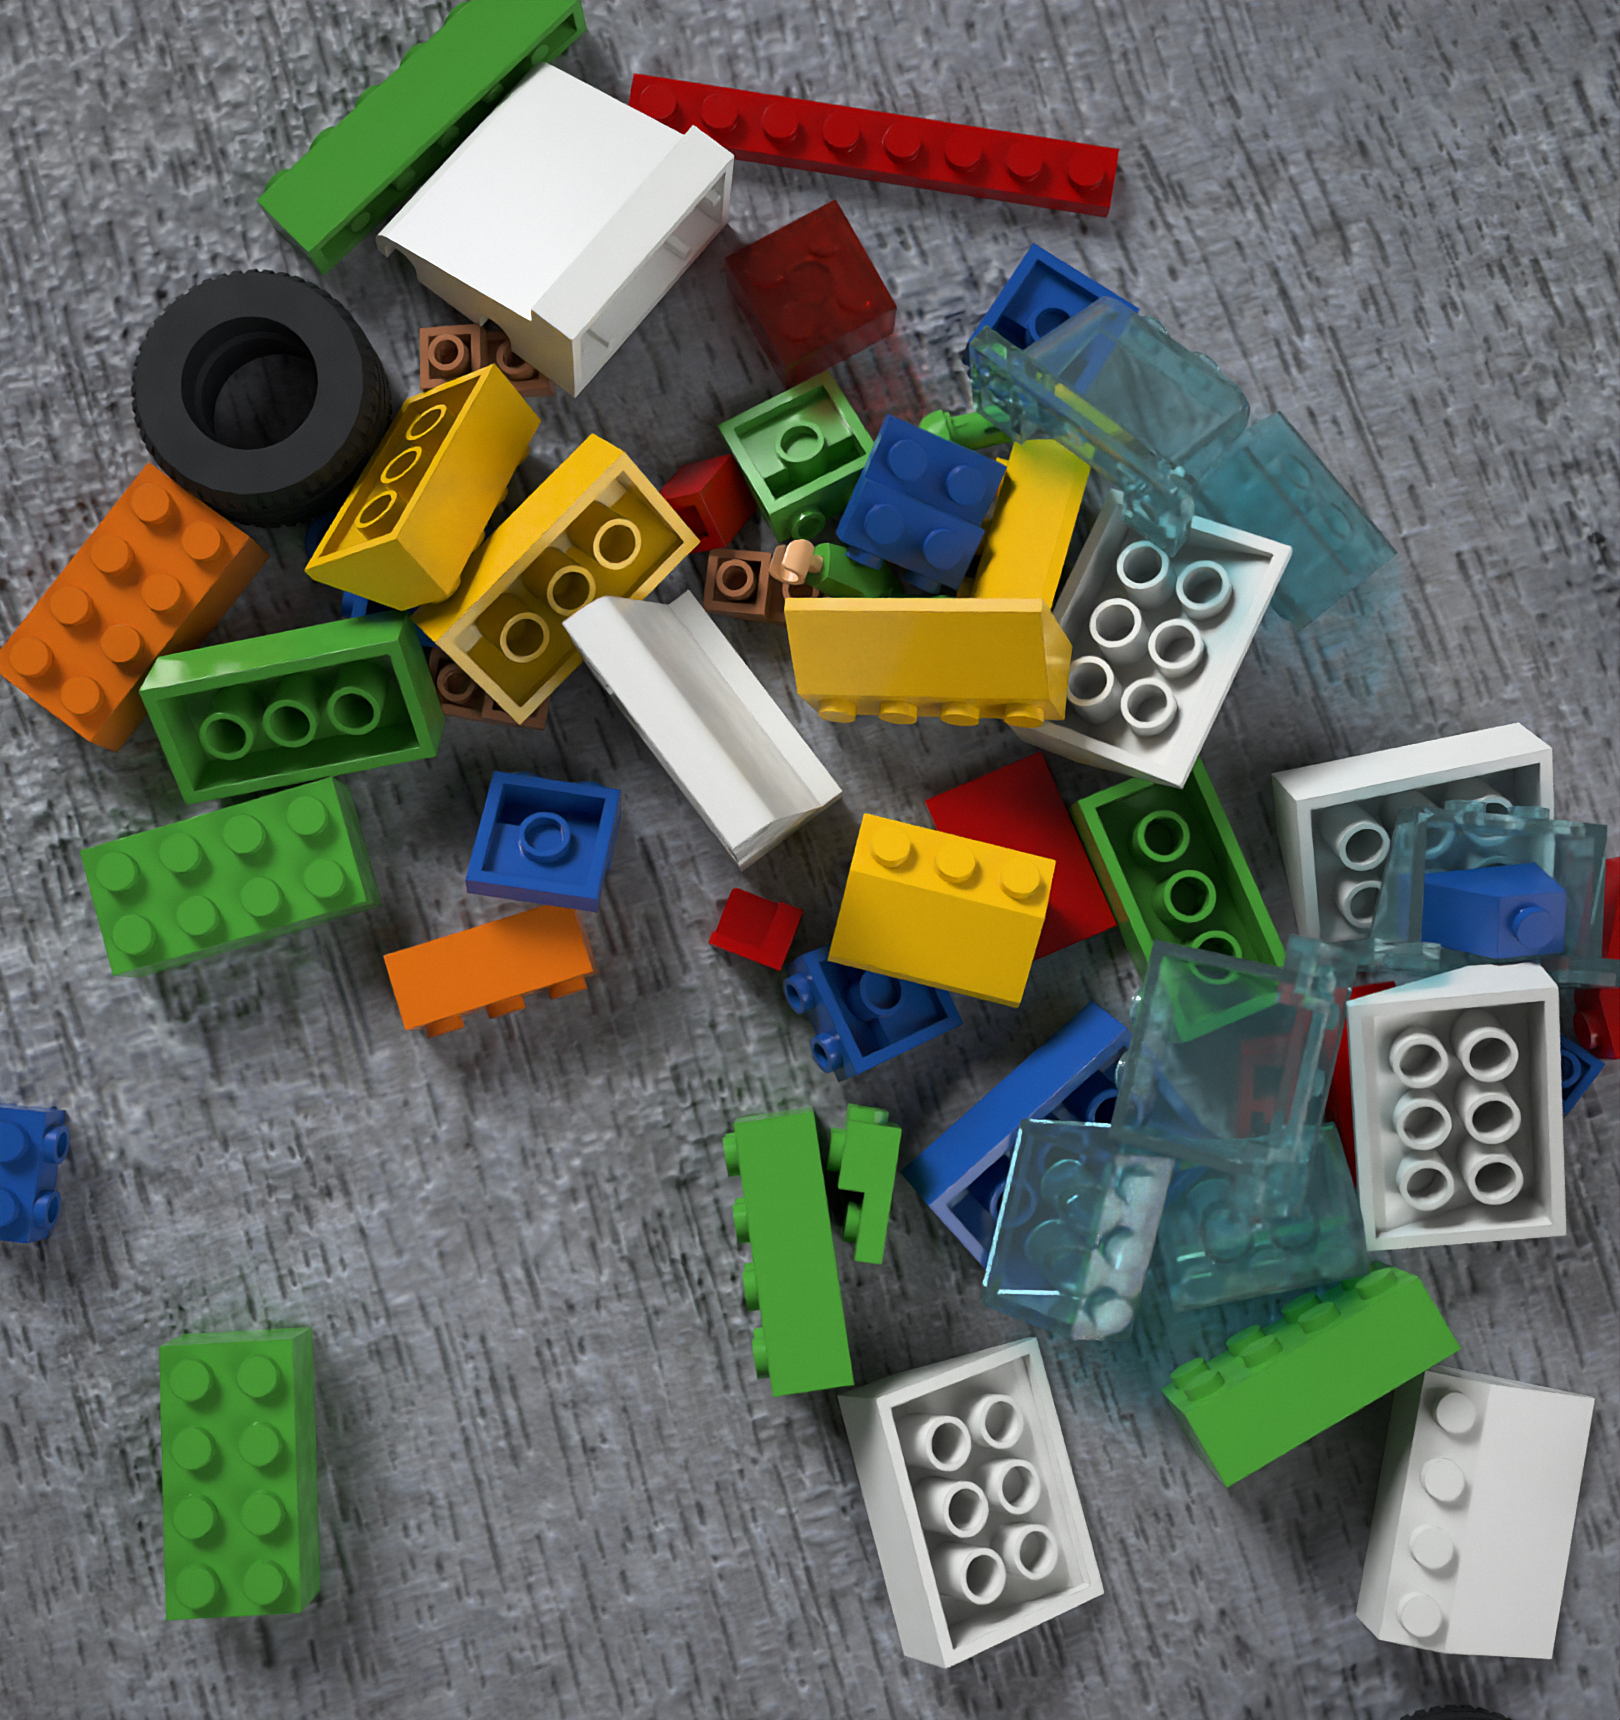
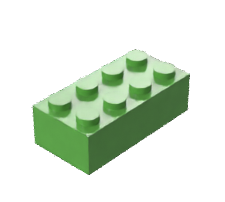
(294, 706)
(1174, 870)
(230, 878)
(792, 1252)
(1307, 1369)
(239, 1473)

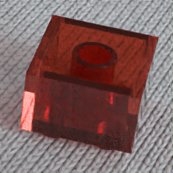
(810, 294)

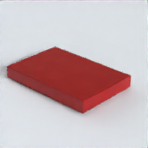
(1025, 813)

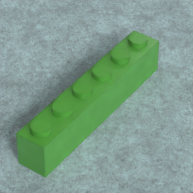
(412, 122)

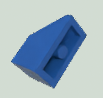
(1495, 911)

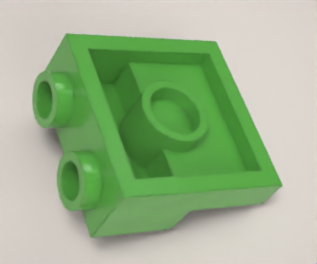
(800, 455)
(865, 1162)

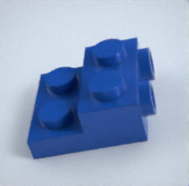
(1039, 299)
(919, 505)
(545, 841)
(863, 1014)
(30, 1151)

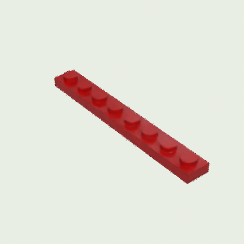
(886, 146)

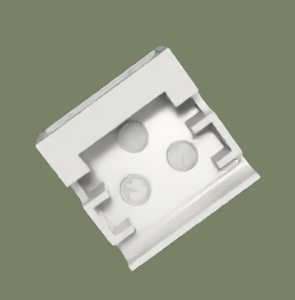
(564, 221)
(704, 720)

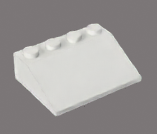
(1155, 643)
(1342, 814)
(1459, 1108)
(970, 1500)
(1474, 1514)

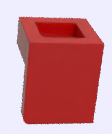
(710, 500)
(757, 929)

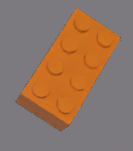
(135, 591)

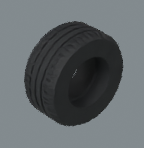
(213, 335)

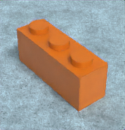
(491, 968)

